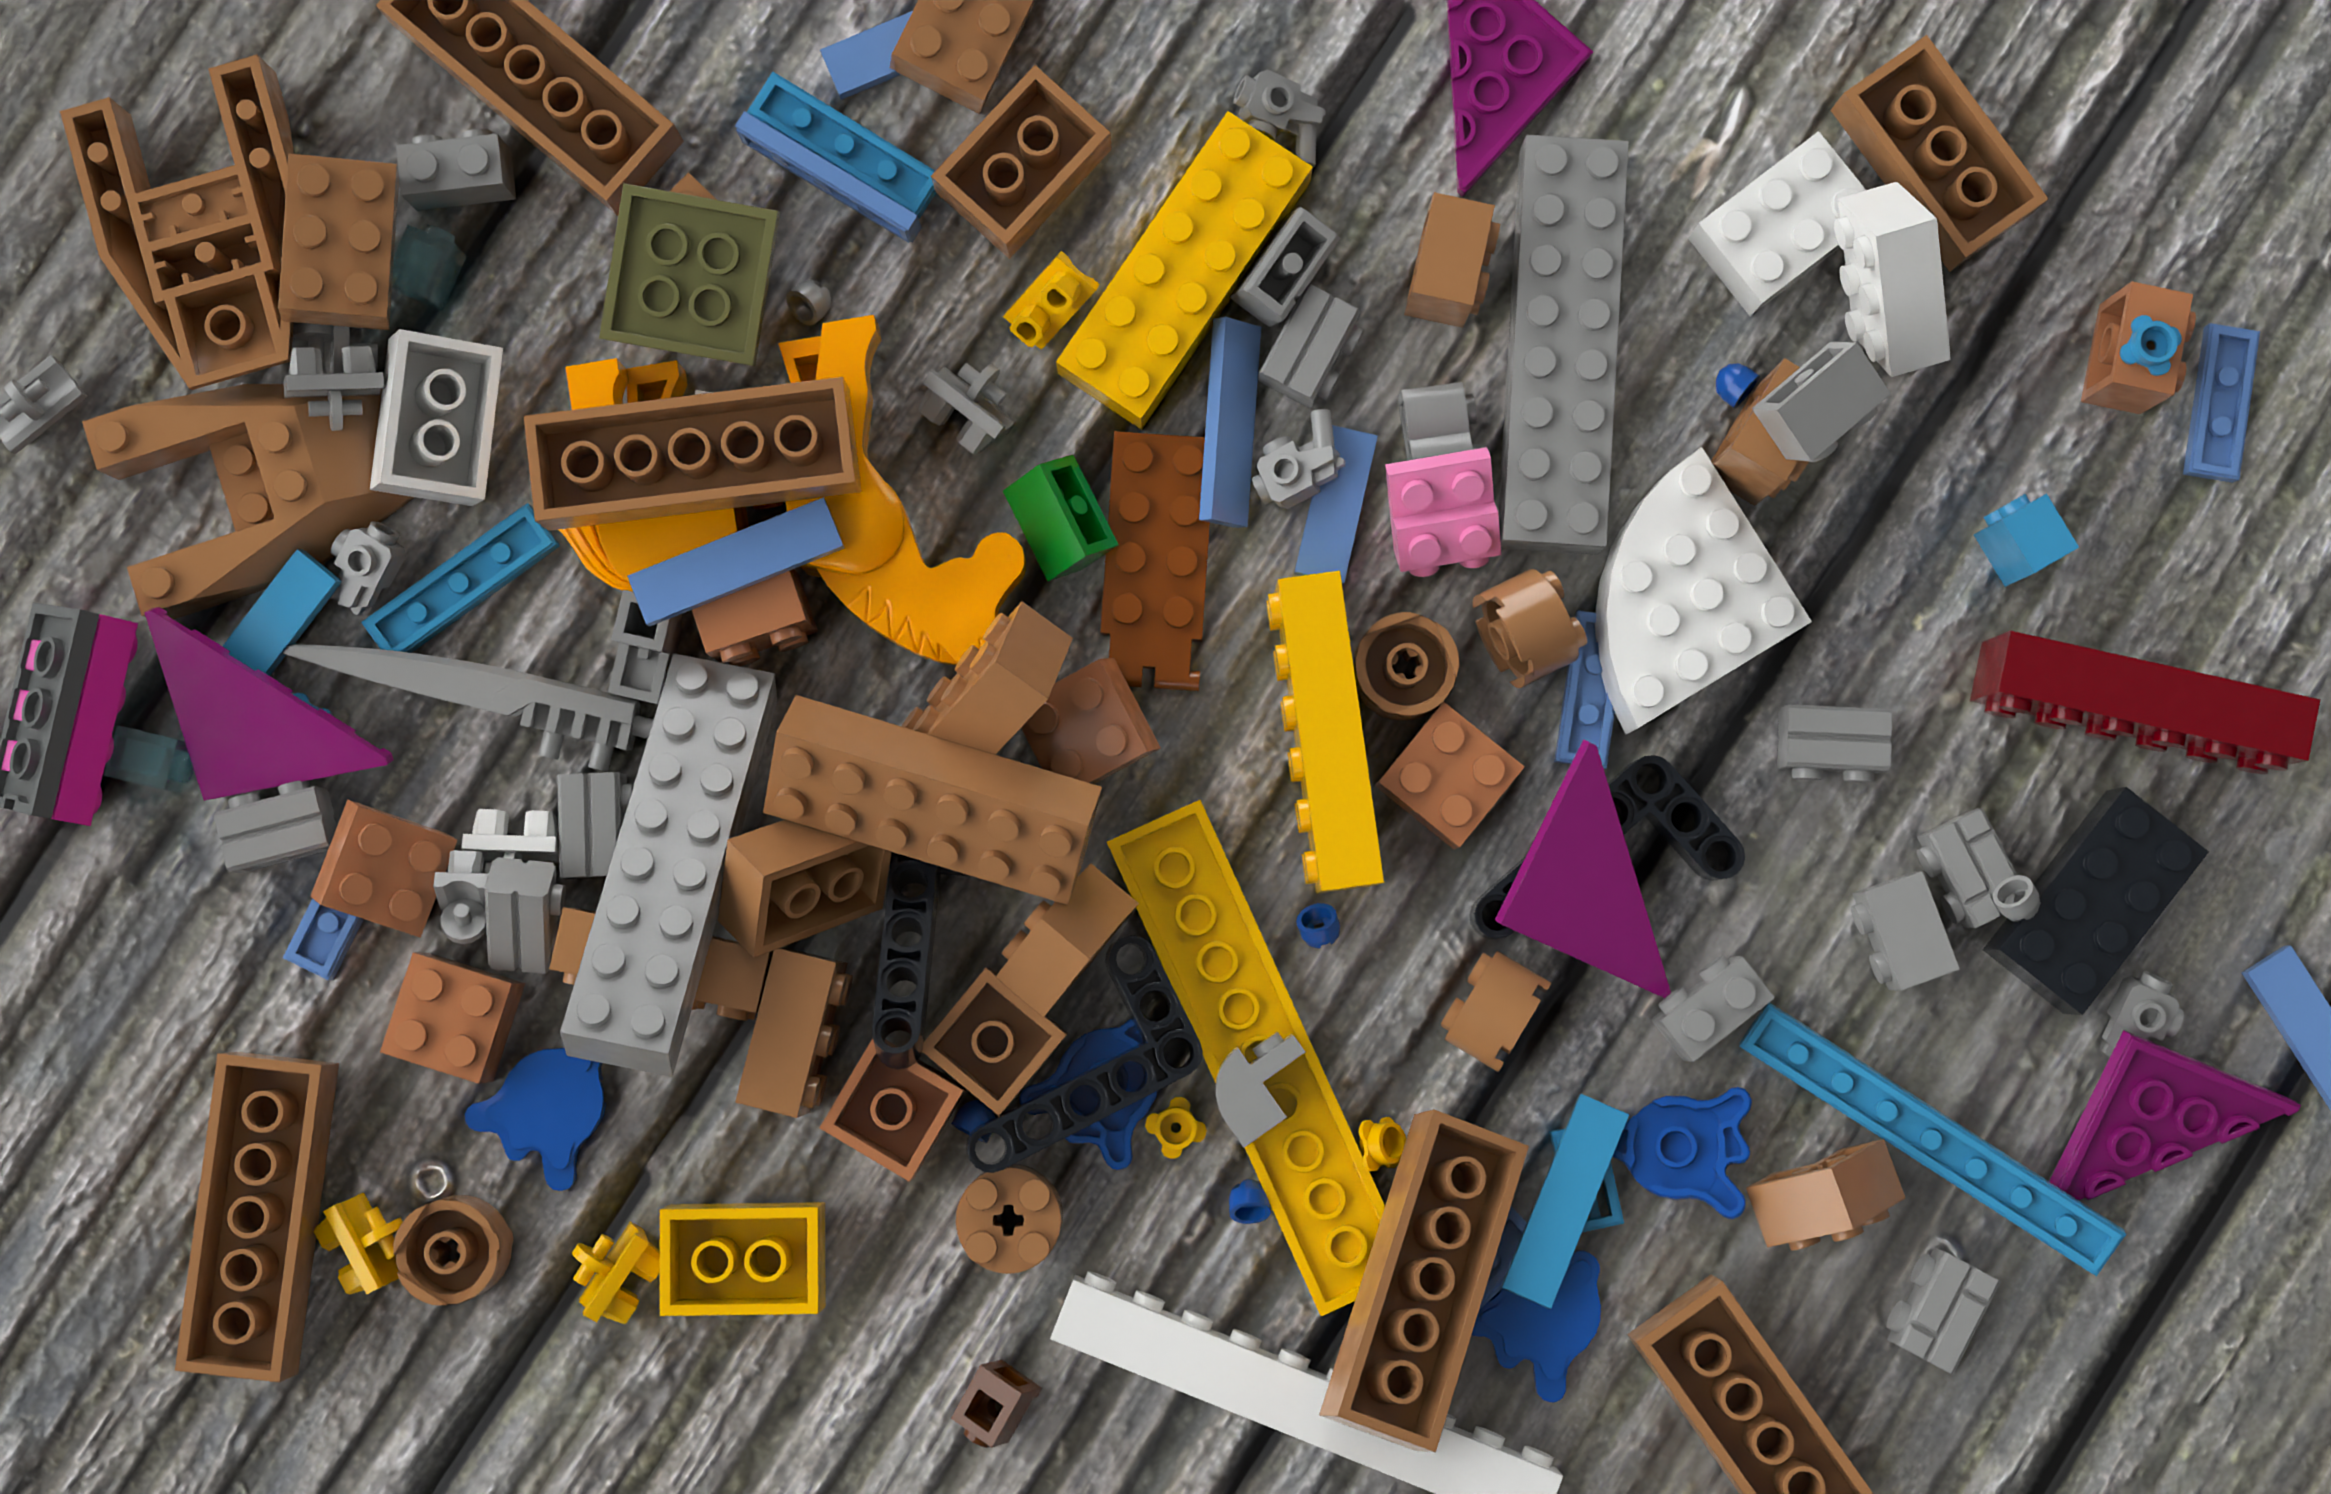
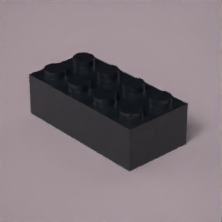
(2097, 900)

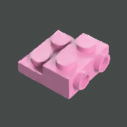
(1443, 511)

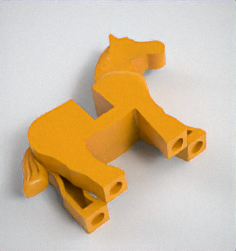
(878, 572)

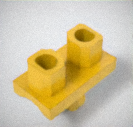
(1049, 302)
(365, 1241)
(604, 1292)

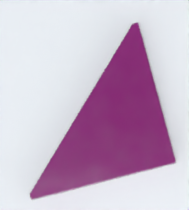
(1503, 72)
(244, 724)
(1581, 884)
(2156, 1112)

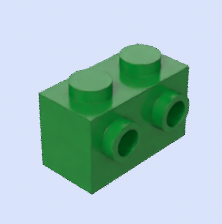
(1059, 522)

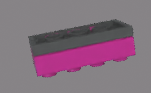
(64, 712)

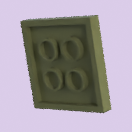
(689, 274)

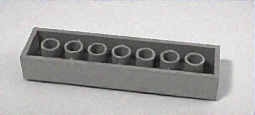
(1562, 344)
(669, 867)

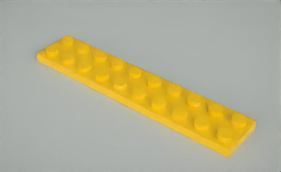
(1239, 1000)

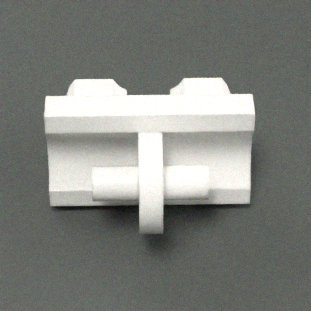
(491, 837)

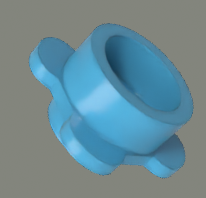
(2161, 334)

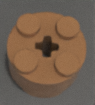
(1529, 626)
(1418, 641)
(1495, 1008)
(988, 1240)
(423, 1252)

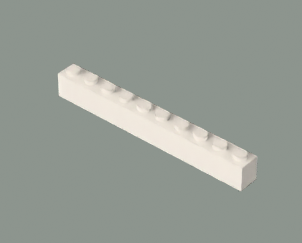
(1279, 1391)

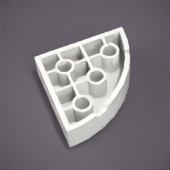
(1686, 595)

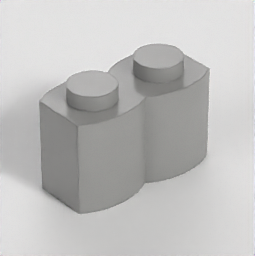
(1436, 420)

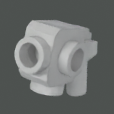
(1278, 106)
(1294, 472)
(368, 564)
(2143, 1009)

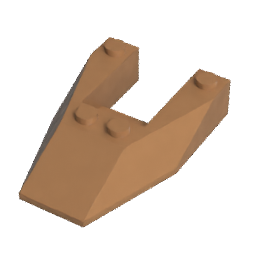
(203, 249)
(280, 473)

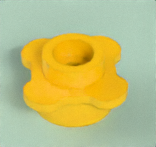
(1161, 1124)
(1381, 1143)

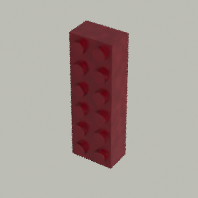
(2145, 702)

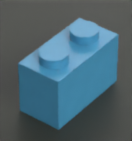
(2024, 538)

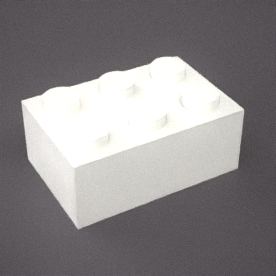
(1777, 224)
(1893, 278)
(436, 418)

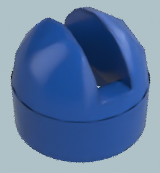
(1735, 383)
(1315, 915)
(971, 1116)
(1249, 1202)

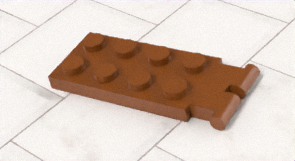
(1160, 566)

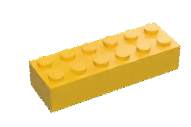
(1184, 270)
(1327, 732)

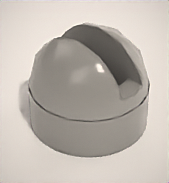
(809, 301)
(2008, 901)

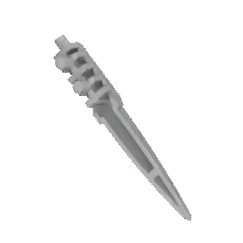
(542, 702)

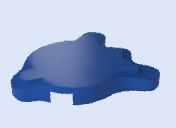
(545, 1107)
(1115, 1131)
(1684, 1147)
(1546, 1335)

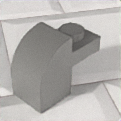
(642, 652)
(1240, 1087)

